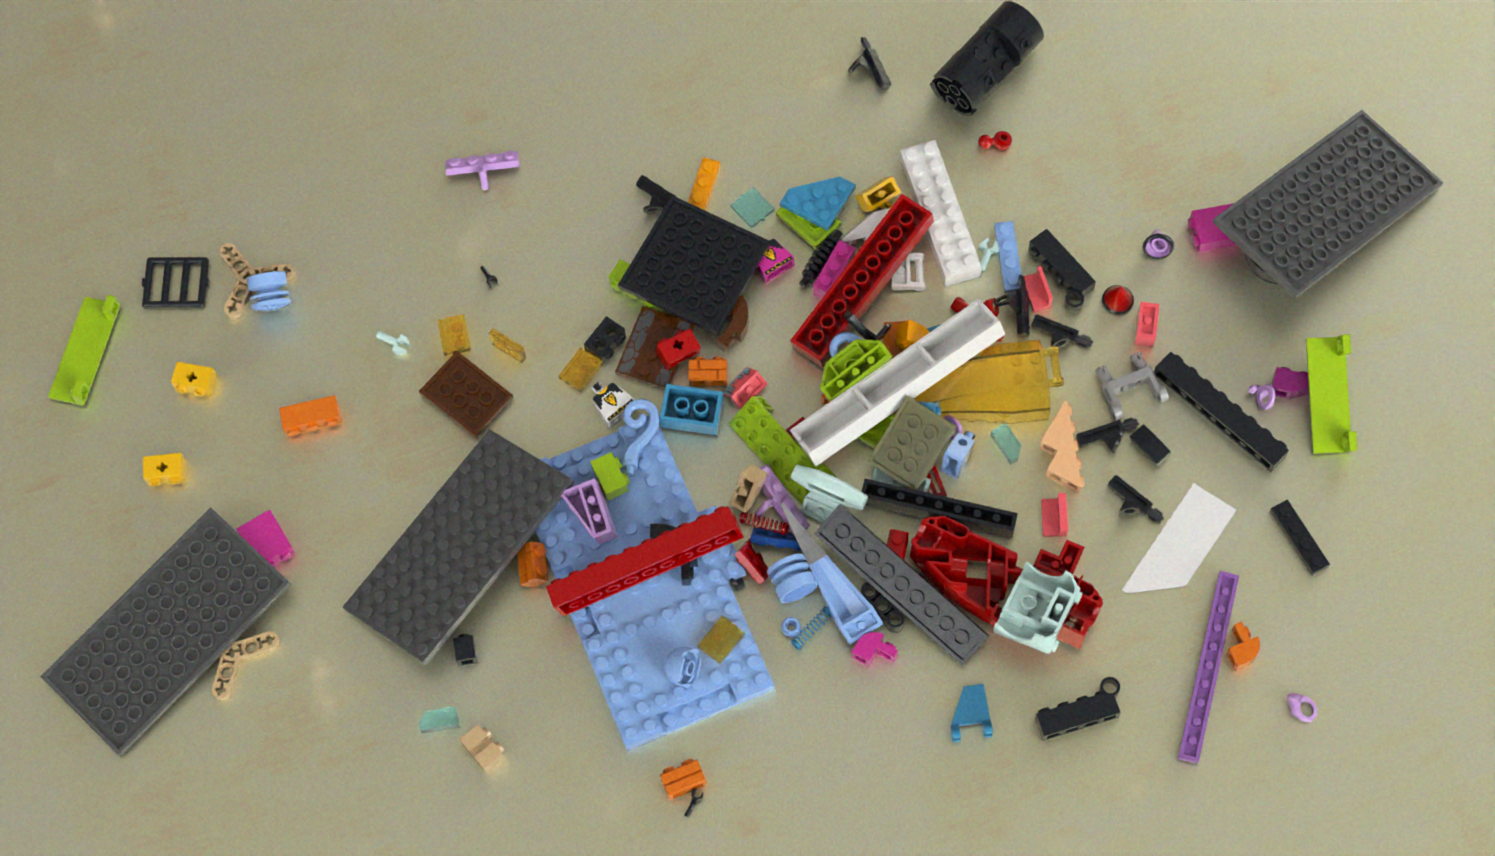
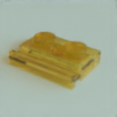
(454, 334)
(507, 345)
(580, 369)
(721, 639)

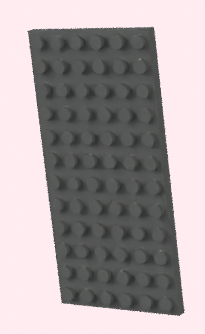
(1327, 203)
(457, 546)
(165, 631)

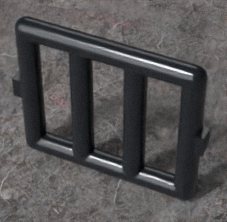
(168, 262)

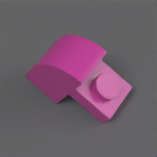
(870, 645)

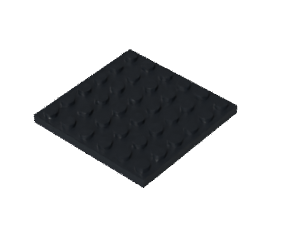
(694, 265)

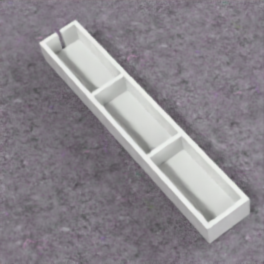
(902, 376)

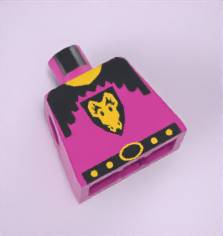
(775, 261)

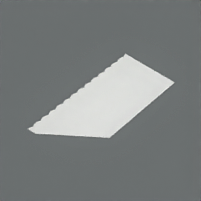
(1181, 543)

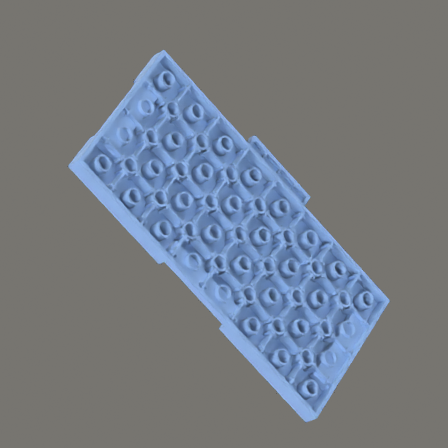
(642, 625)

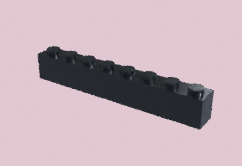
(1221, 411)
(925, 504)

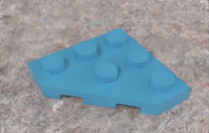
(819, 201)

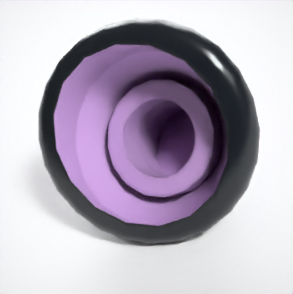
(1158, 245)

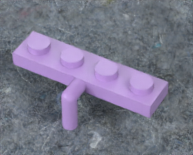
(482, 164)
(776, 495)

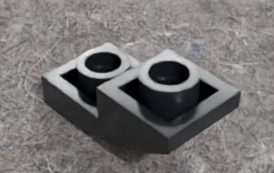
(1150, 445)

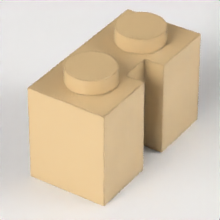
(749, 487)
(482, 749)

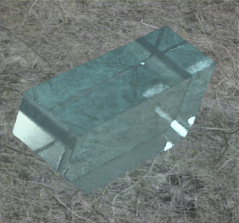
(1006, 442)
(439, 720)

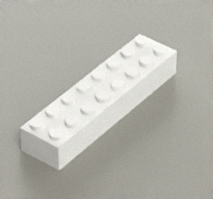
(948, 233)

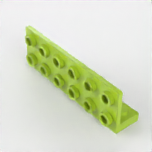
(84, 350)
(1329, 395)
(773, 443)

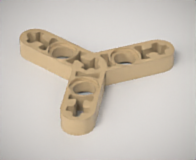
(242, 274)
(233, 663)

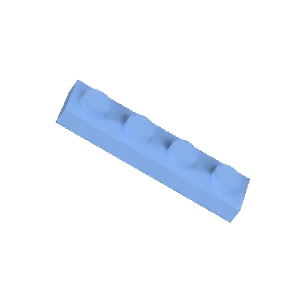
(1008, 255)

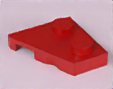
(752, 562)

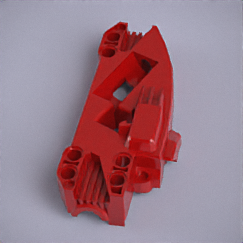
(949, 540)

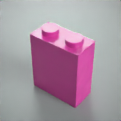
(1207, 234)
(267, 538)

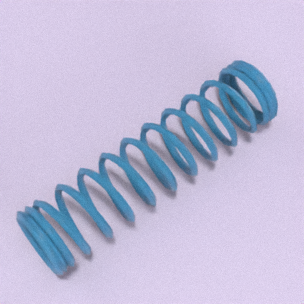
(795, 643)

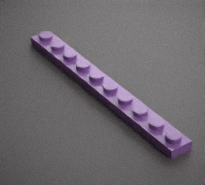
(1208, 667)

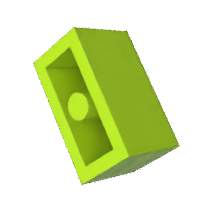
(609, 475)

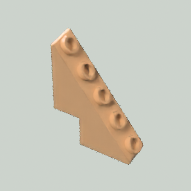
(1060, 443)

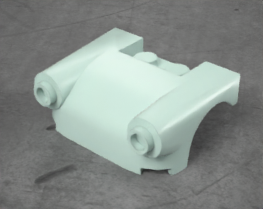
(1038, 608)

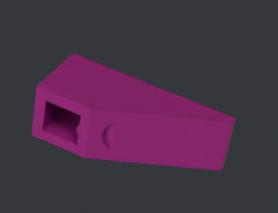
(1289, 383)

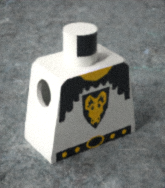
(610, 402)

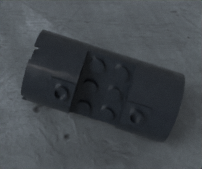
(987, 58)

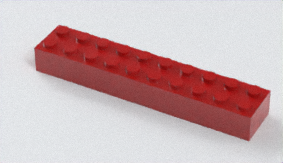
(863, 278)
(644, 561)

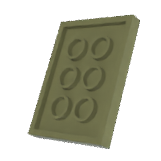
(912, 443)

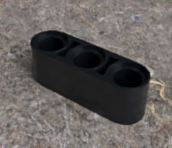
(887, 615)

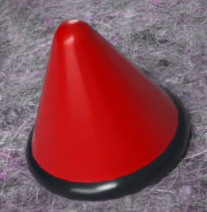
(1118, 299)

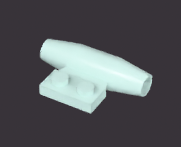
(825, 493)

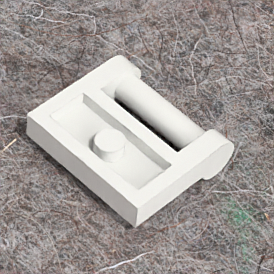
(901, 278)

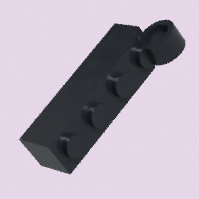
(1062, 267)
(1079, 714)

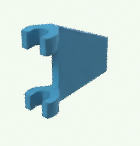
(971, 710)

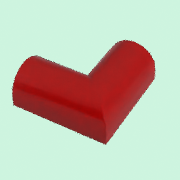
(1064, 562)

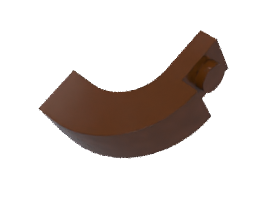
(737, 327)

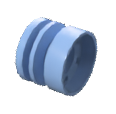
(268, 291)
(792, 578)

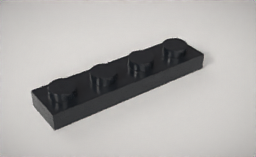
(1299, 537)

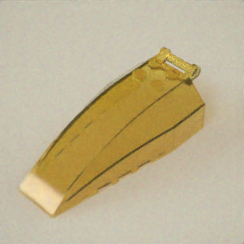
(999, 385)

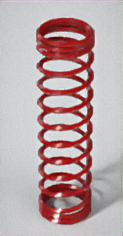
(785, 525)

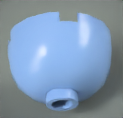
(682, 666)

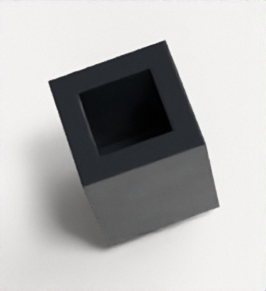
(465, 650)

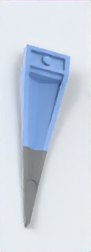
(847, 605)

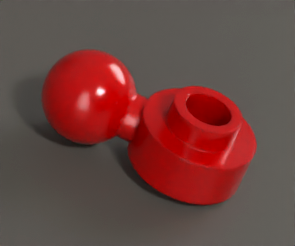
(986, 141)

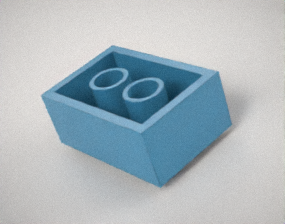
(691, 409)

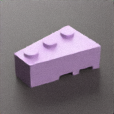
(592, 509)

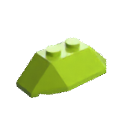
(852, 366)

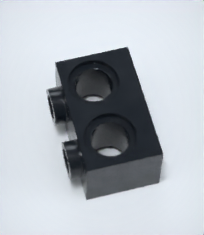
(601, 338)

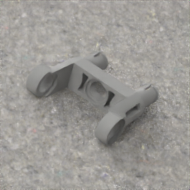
(1115, 386)

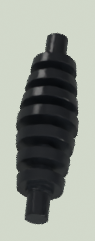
(819, 258)

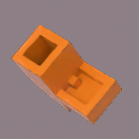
(1246, 650)

